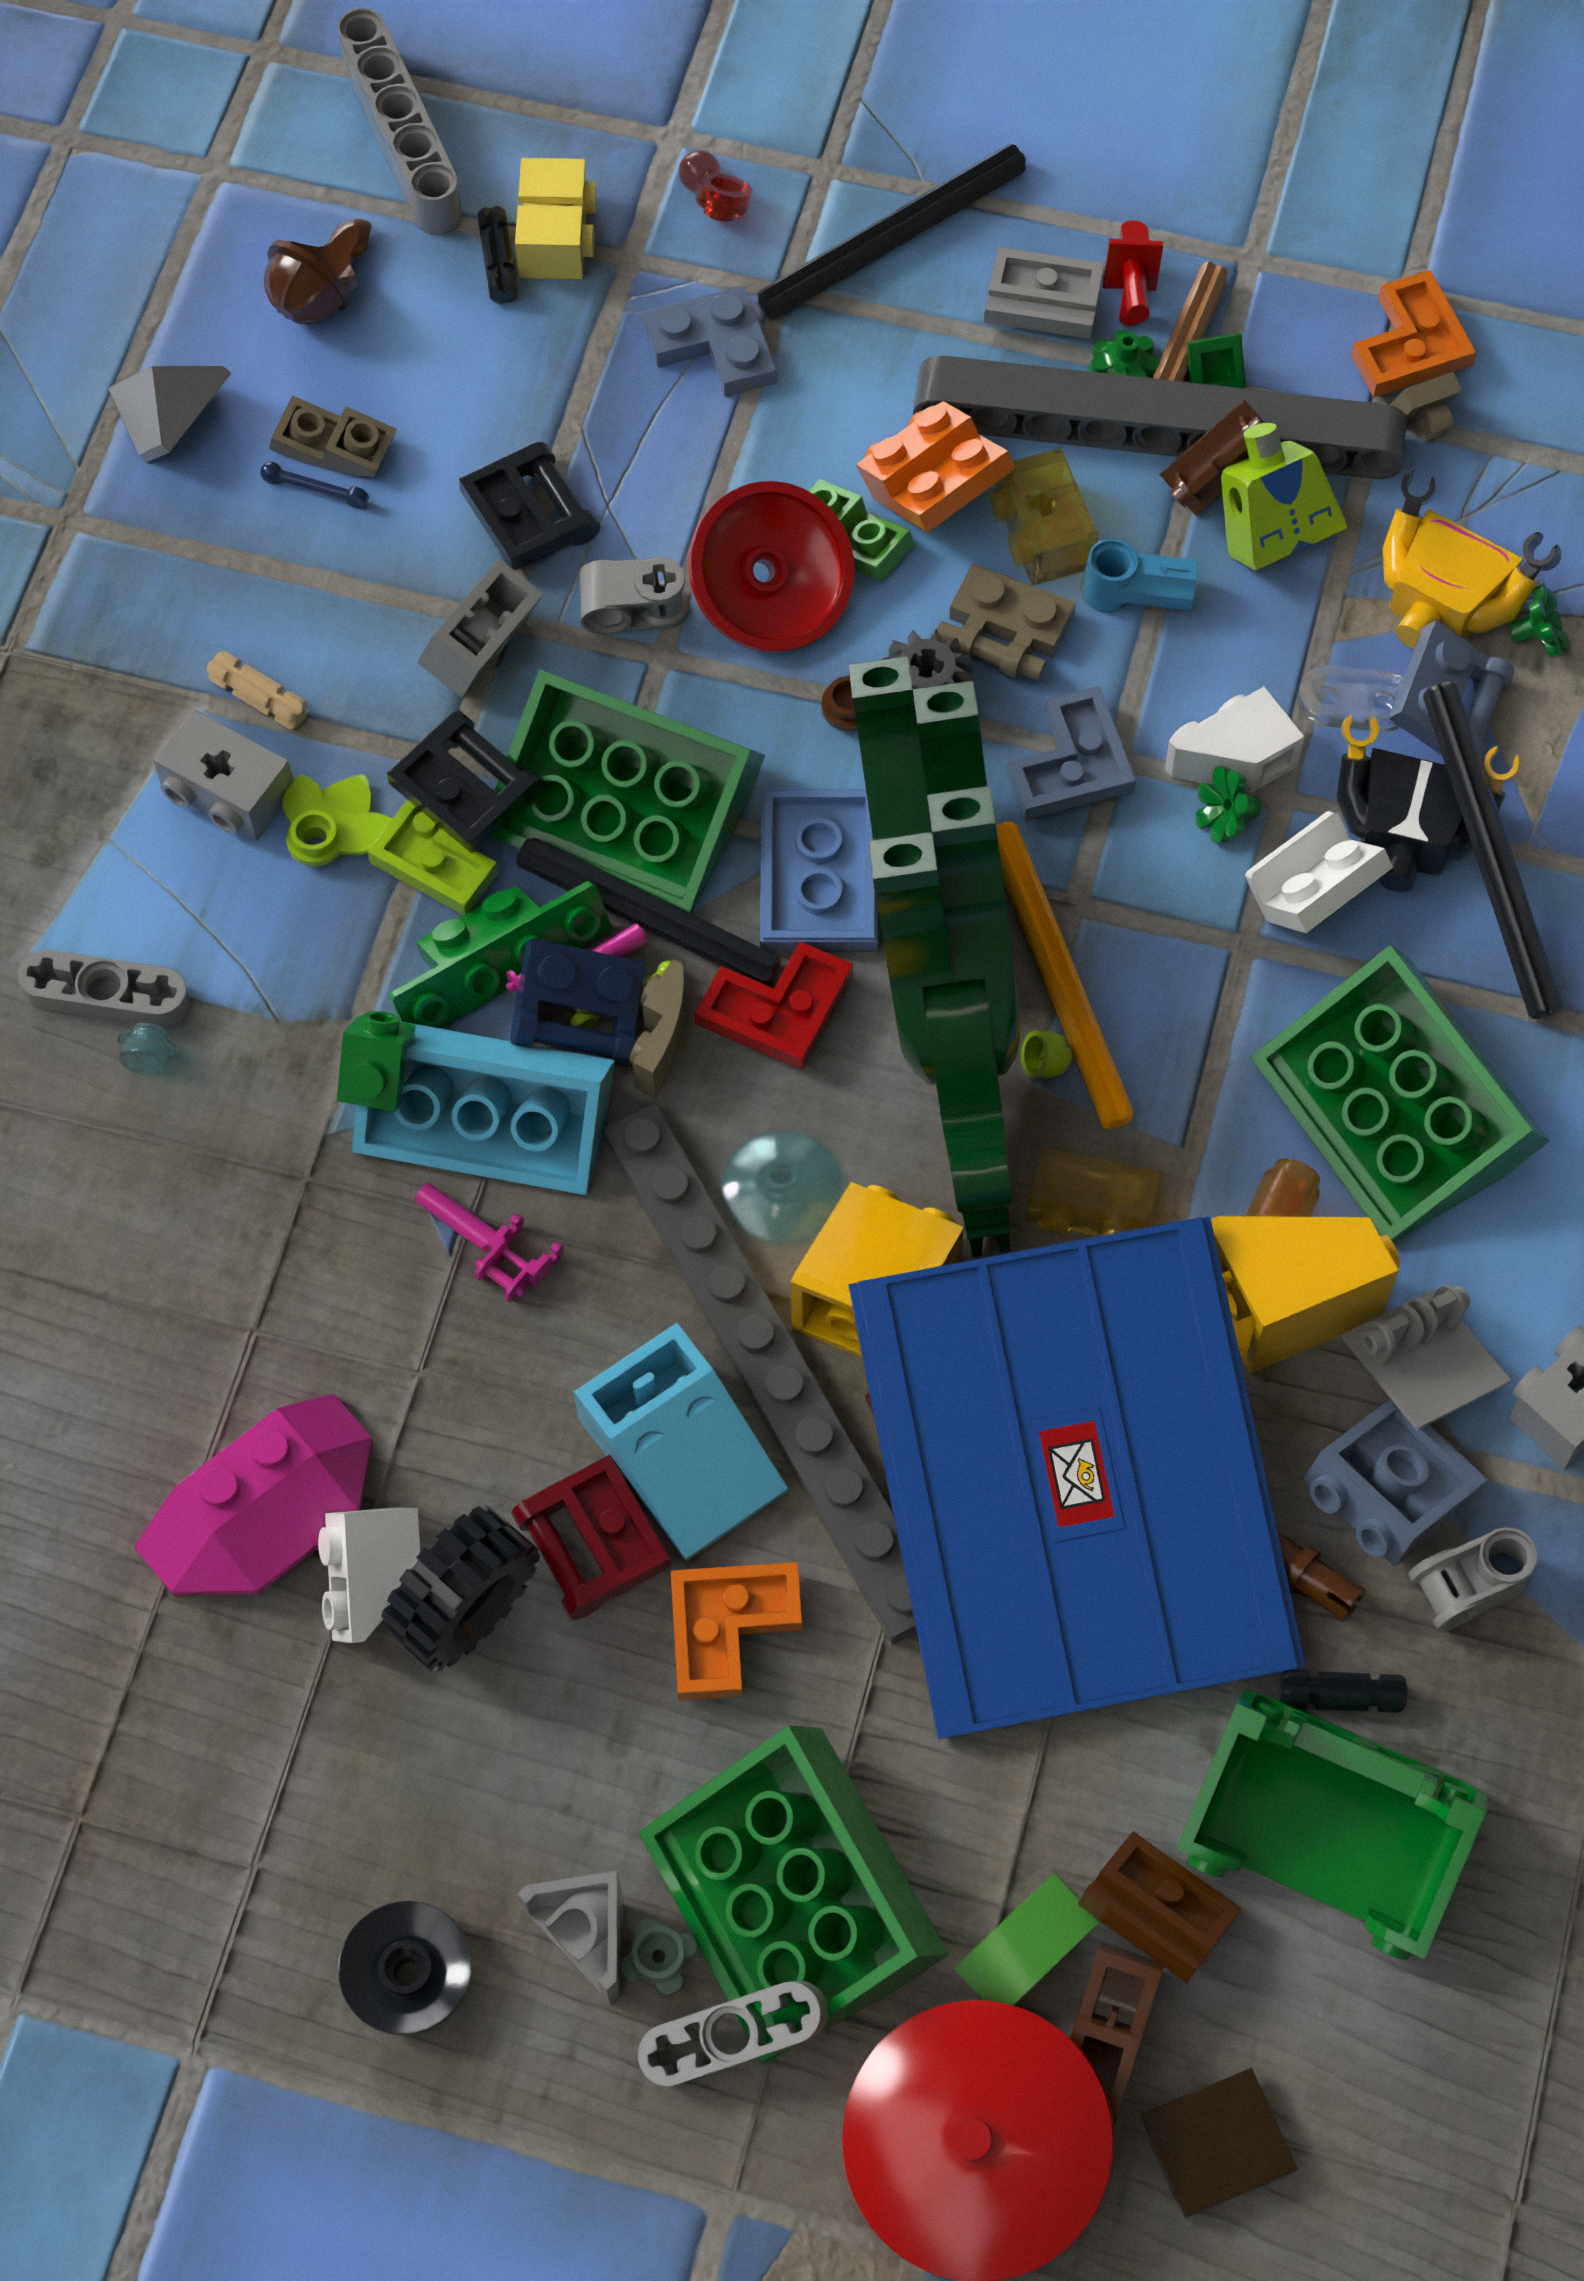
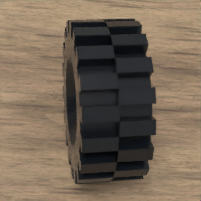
(460, 1588)

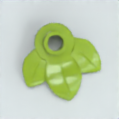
(337, 814)

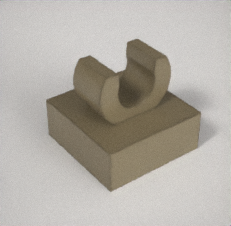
(1429, 405)

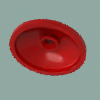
(805, 559)

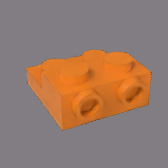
(933, 466)

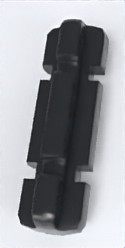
(497, 254)
(1344, 1691)

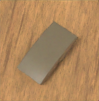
(330, 441)
(664, 1022)

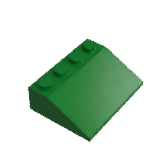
(628, 788)
(1398, 1096)
(792, 1882)

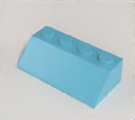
(494, 1111)

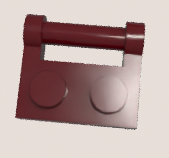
(610, 1528)

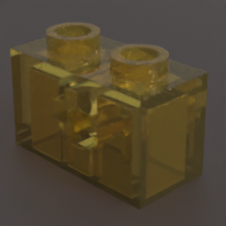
(1044, 517)

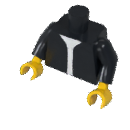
(1406, 807)

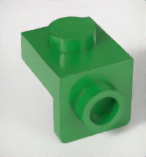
(374, 1061)

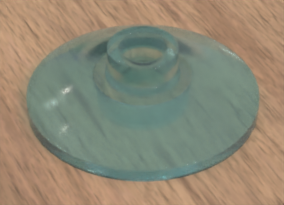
(781, 1210)

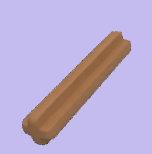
(1192, 321)

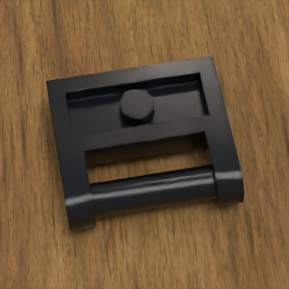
(513, 513)
(453, 793)

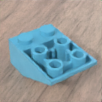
(679, 1441)

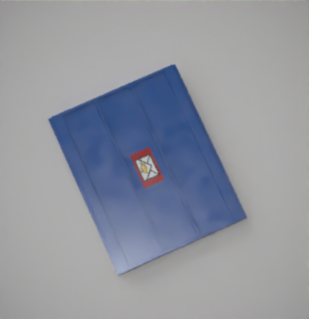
(1075, 1476)

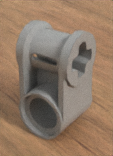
(628, 595)
(1465, 1584)

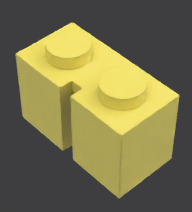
(553, 218)

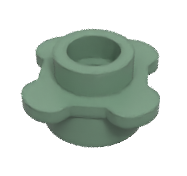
(653, 1938)

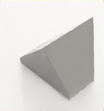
(164, 403)
(584, 1923)

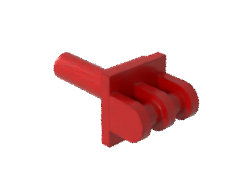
(1134, 267)

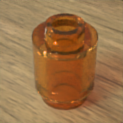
(1286, 1191)

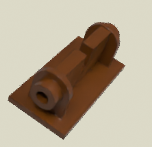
(1198, 471)

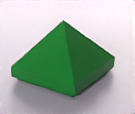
(1217, 361)

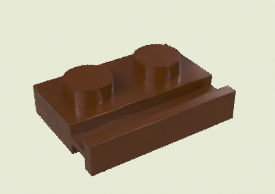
(1159, 1906)

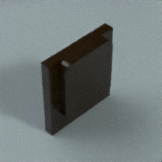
(1218, 2143)

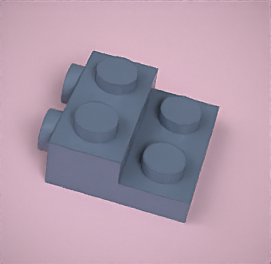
(1392, 1482)

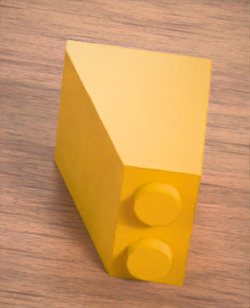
(864, 1240)
(1301, 1280)

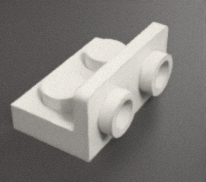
(1314, 874)

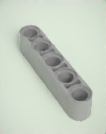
(400, 121)

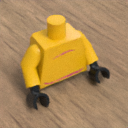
(1453, 573)

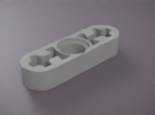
(58, 996)
(682, 2031)

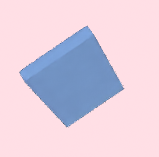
(817, 871)

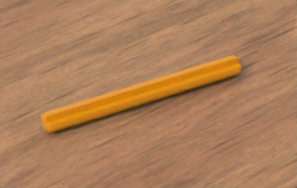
(1062, 980)

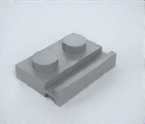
(1044, 292)

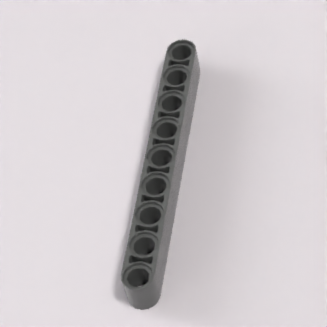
(1155, 413)

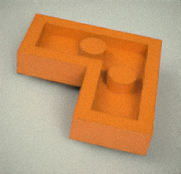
(1425, 338)
(715, 1609)

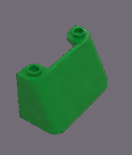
(1335, 1820)

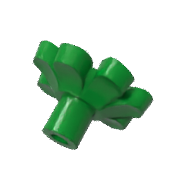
(1124, 356)
(1542, 623)
(1226, 805)

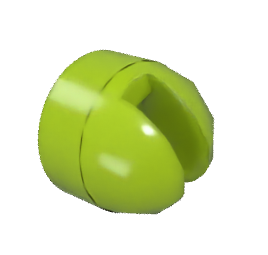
(1045, 1054)

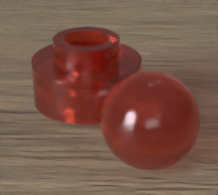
(717, 193)

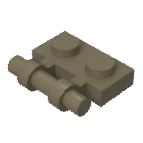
(1010, 611)

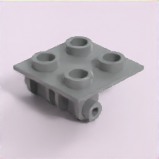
(1427, 1356)

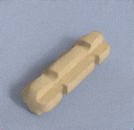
(257, 690)

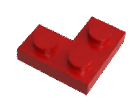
(779, 1019)

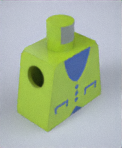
(1276, 500)

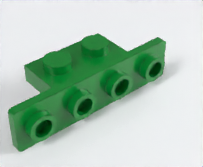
(481, 946)

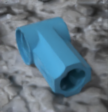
(1137, 579)

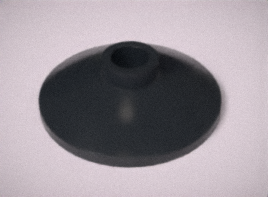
(397, 1936)

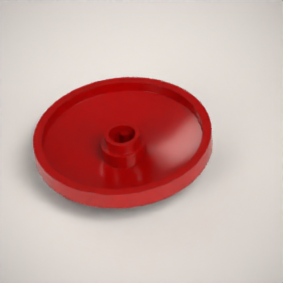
(978, 2141)

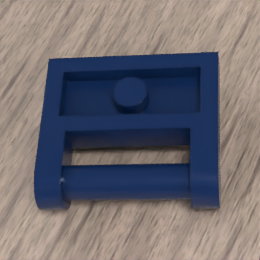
(583, 984)

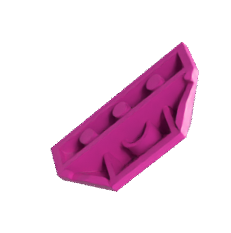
(259, 1502)

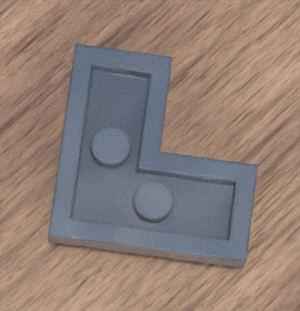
(717, 326)
(1083, 768)

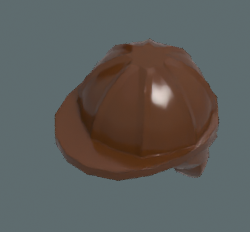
(314, 281)

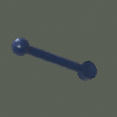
(354, 496)

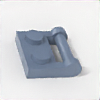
(1442, 658)

